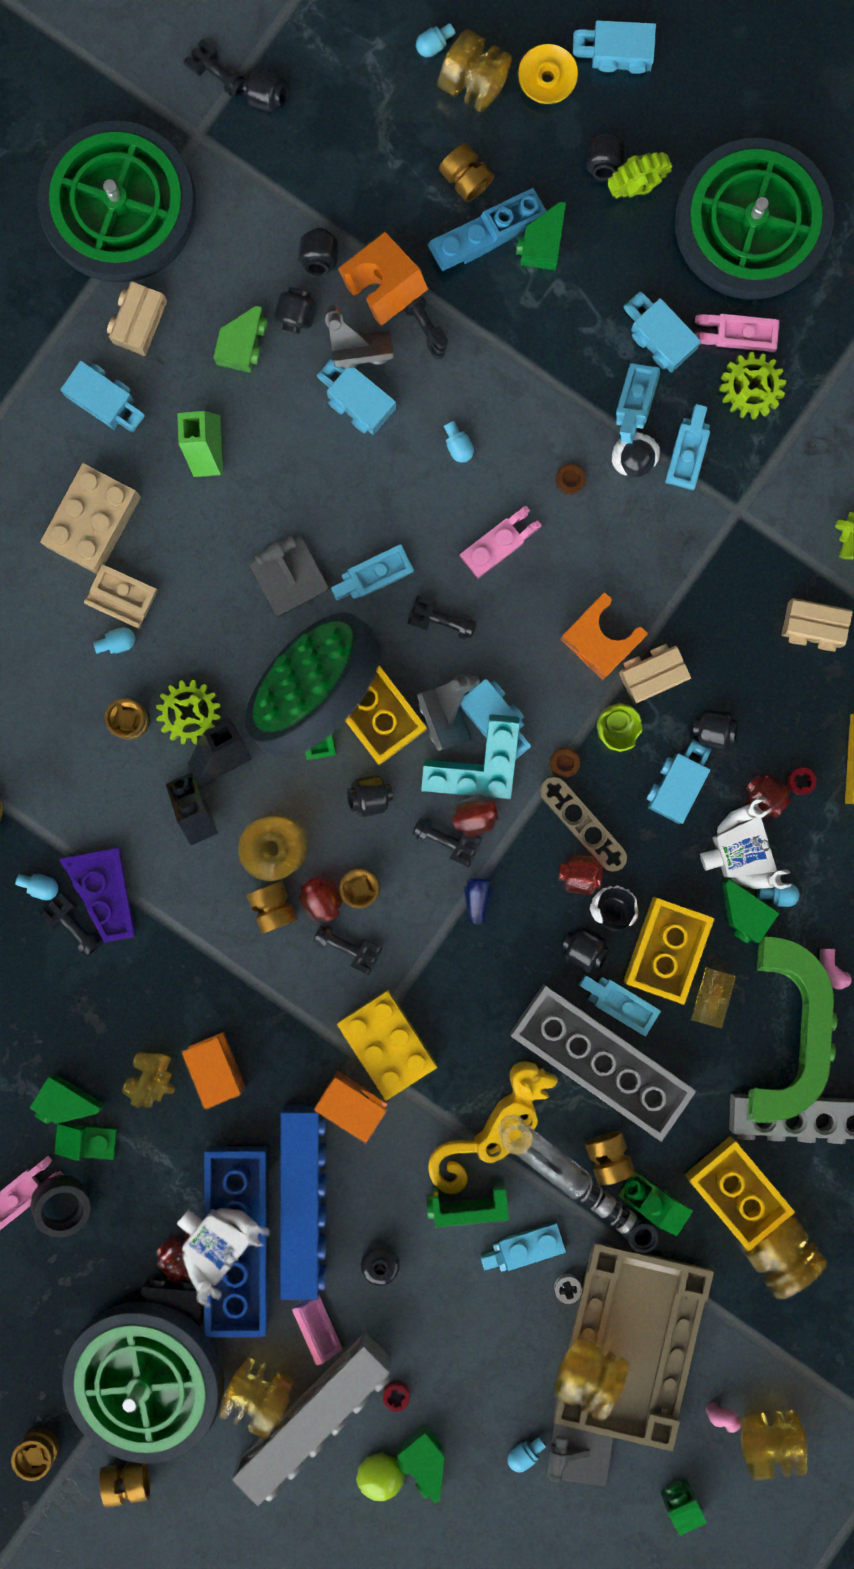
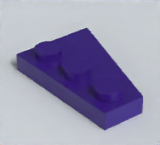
(103, 888)

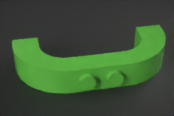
(816, 1031)

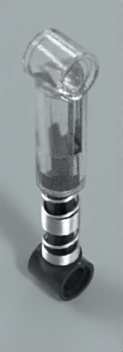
(575, 1182)

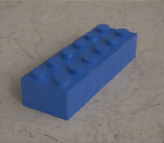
(240, 1181)
(301, 1203)

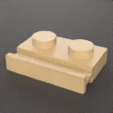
(120, 596)

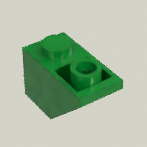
(655, 1203)
(424, 1459)
(682, 1507)

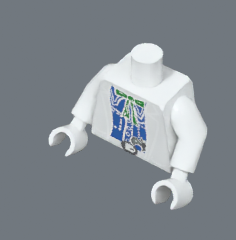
(744, 850)
(216, 1246)

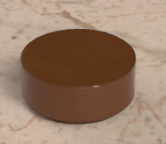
(570, 479)
(564, 762)

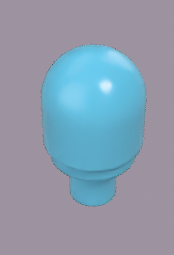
(433, 40)
(458, 443)
(116, 641)
(38, 885)
(780, 897)
(525, 1454)

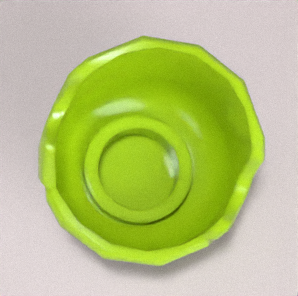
(619, 726)
(380, 1477)

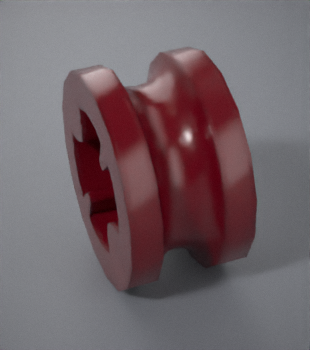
(799, 772)
(401, 1387)

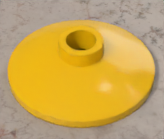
(551, 61)

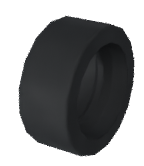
(70, 1224)

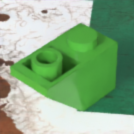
(239, 339)
(201, 442)

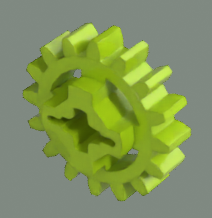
(639, 175)
(744, 377)
(180, 724)

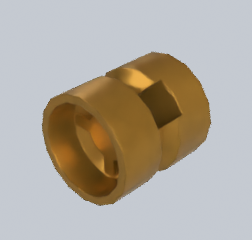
(465, 171)
(127, 719)
(359, 888)
(271, 907)
(609, 1157)
(35, 1454)
(135, 1482)

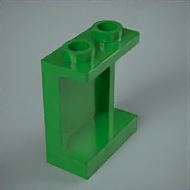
(469, 1211)

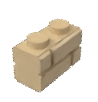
(137, 318)
(816, 624)
(654, 674)

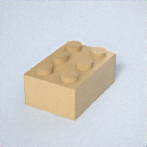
(90, 518)

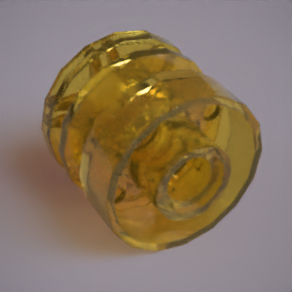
(470, 68)
(256, 853)
(787, 1259)
(596, 1380)
(257, 1398)
(772, 1445)

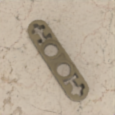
(586, 821)

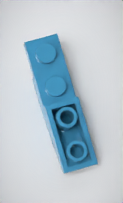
(488, 231)

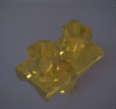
(713, 997)
(152, 1082)

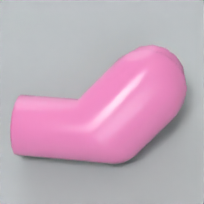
(837, 977)
(723, 1417)

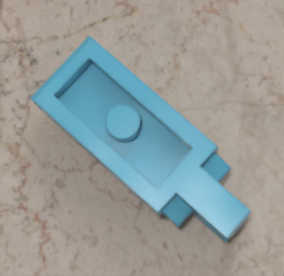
(636, 399)
(689, 450)
(374, 574)
(621, 1004)
(525, 1248)

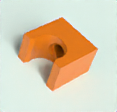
(386, 265)
(593, 647)
(214, 1070)
(351, 1106)

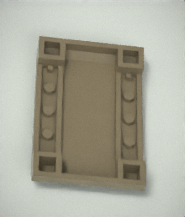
(651, 1317)

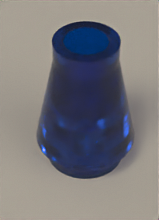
(478, 897)

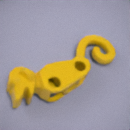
(527, 1085)

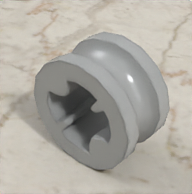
(561, 1294)

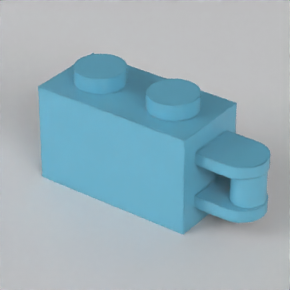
(617, 46)
(661, 332)
(102, 397)
(357, 397)
(487, 700)
(680, 783)

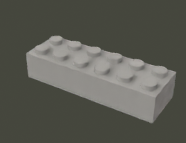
(602, 1062)
(312, 1419)

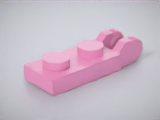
(740, 332)
(497, 544)
(18, 1194)

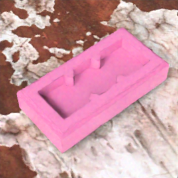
(317, 1330)

